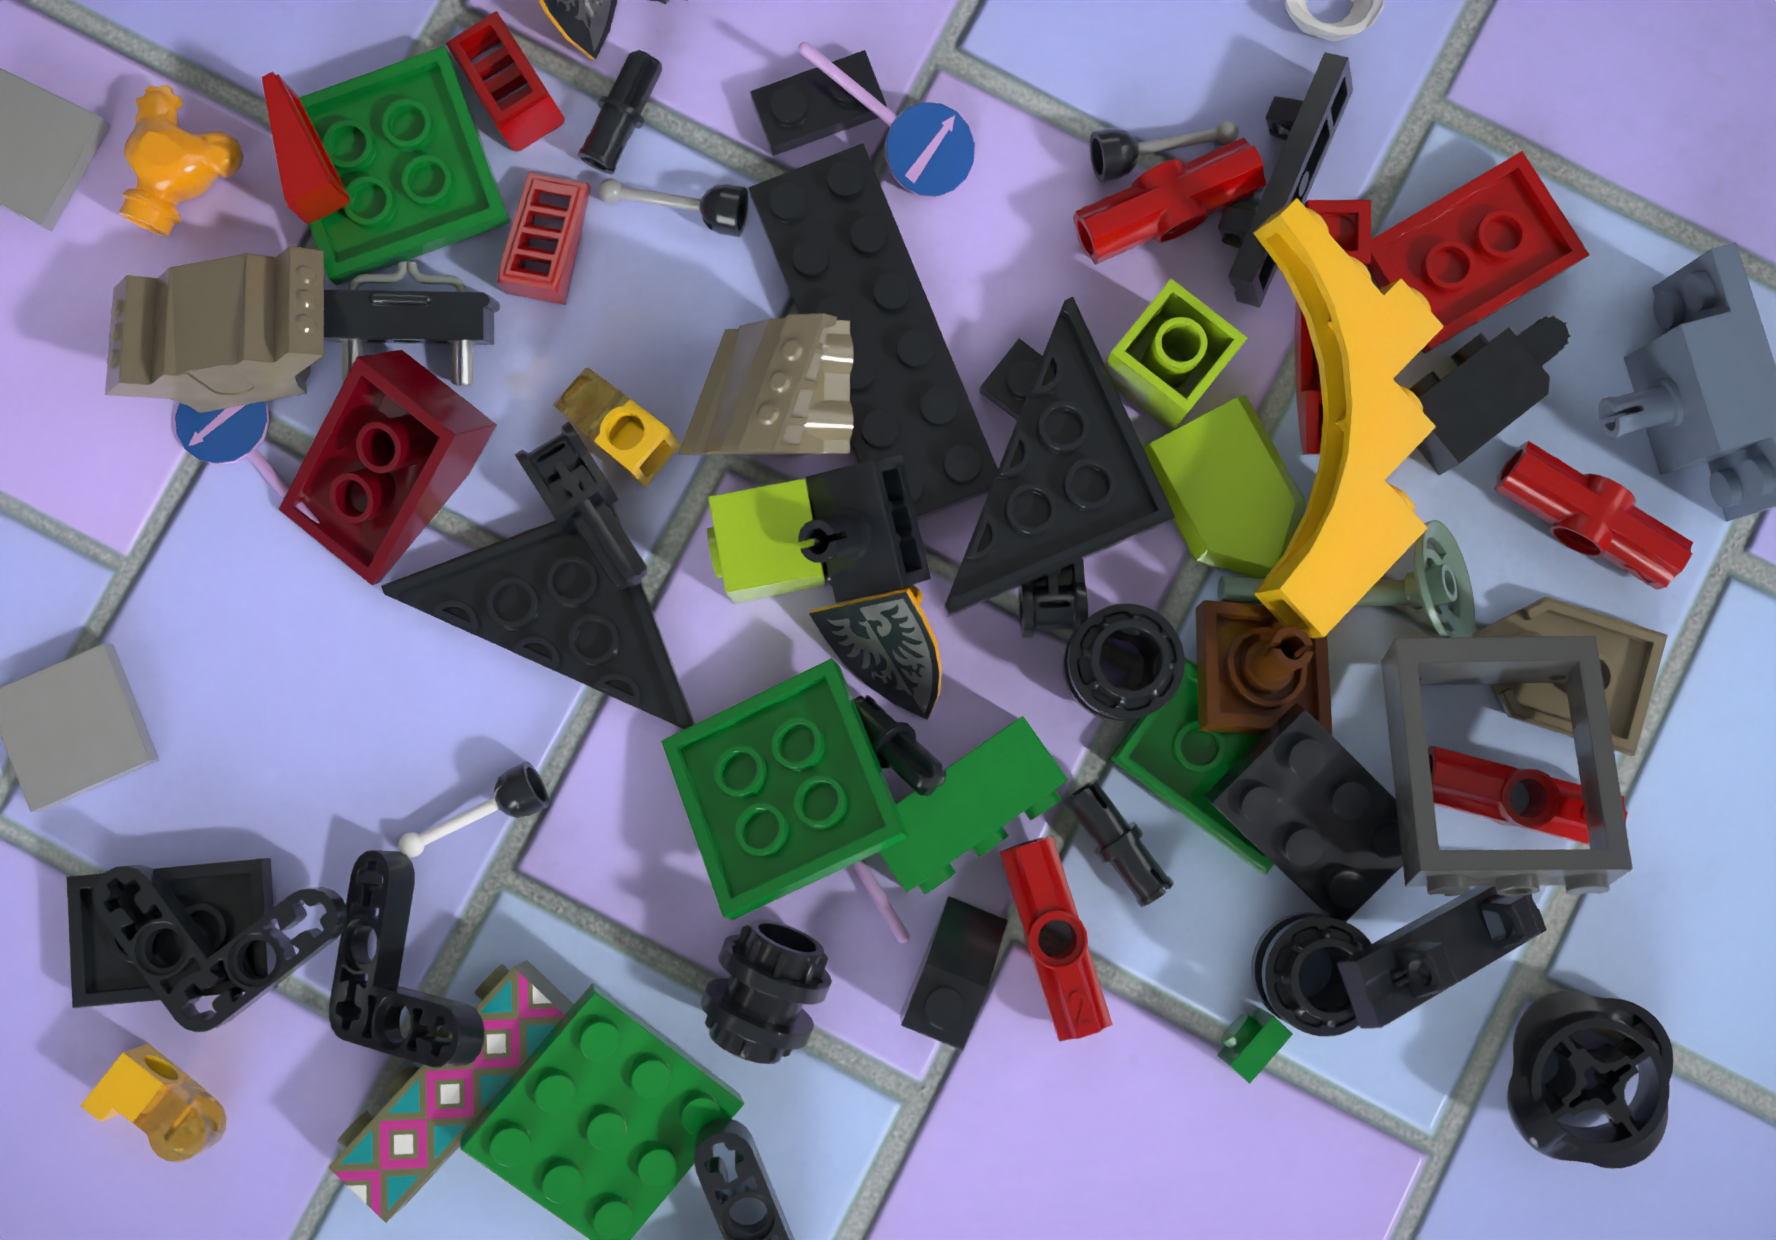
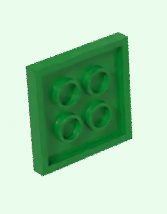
(407, 163)
(783, 790)
(600, 1119)

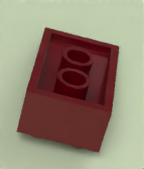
(385, 461)

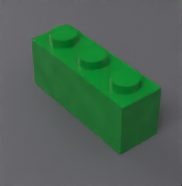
(980, 796)

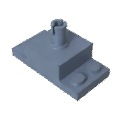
(1707, 384)

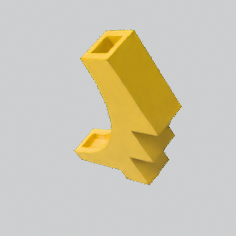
(1369, 426)

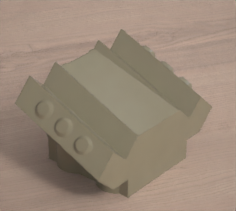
(219, 330)
(777, 390)

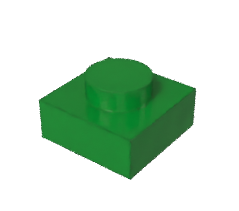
(1252, 1043)

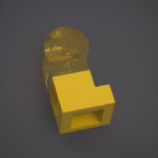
(617, 426)
(160, 1102)

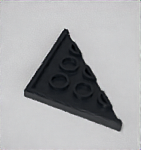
(1067, 478)
(559, 609)

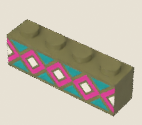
(432, 1107)

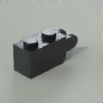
(1486, 390)

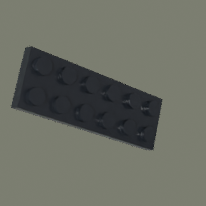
(851, 262)

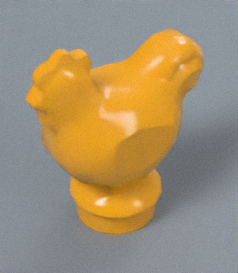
(171, 162)

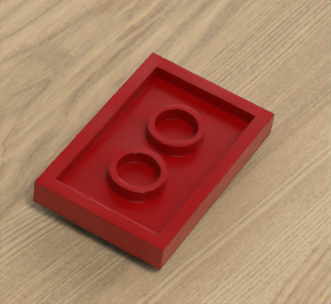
(1479, 247)

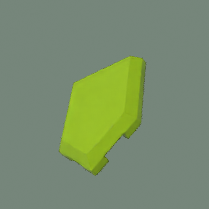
(1228, 489)

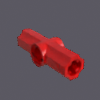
(1169, 200)
(1594, 516)
(1485, 788)
(1066, 977)

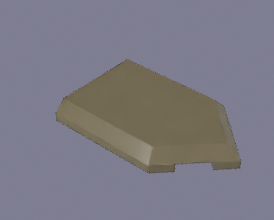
(1628, 664)

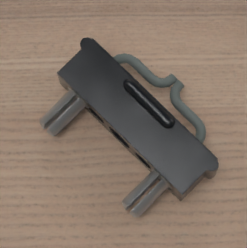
(410, 318)

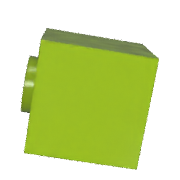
(1172, 355)
(758, 543)

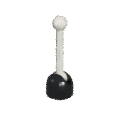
(517, 794)

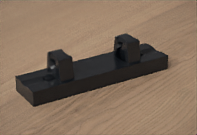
(1308, 131)
(1436, 953)

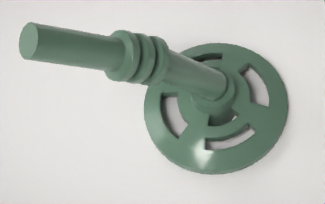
(1423, 588)

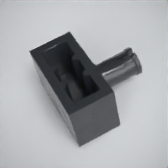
(865, 529)

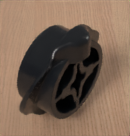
(1632, 1128)

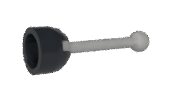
(1116, 150)
(721, 207)

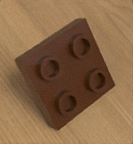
(1256, 669)

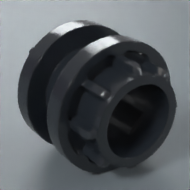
(1159, 649)
(1278, 964)
(760, 1005)

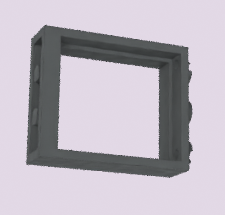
(1504, 661)

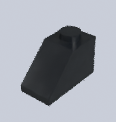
(954, 973)

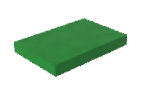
(1183, 764)

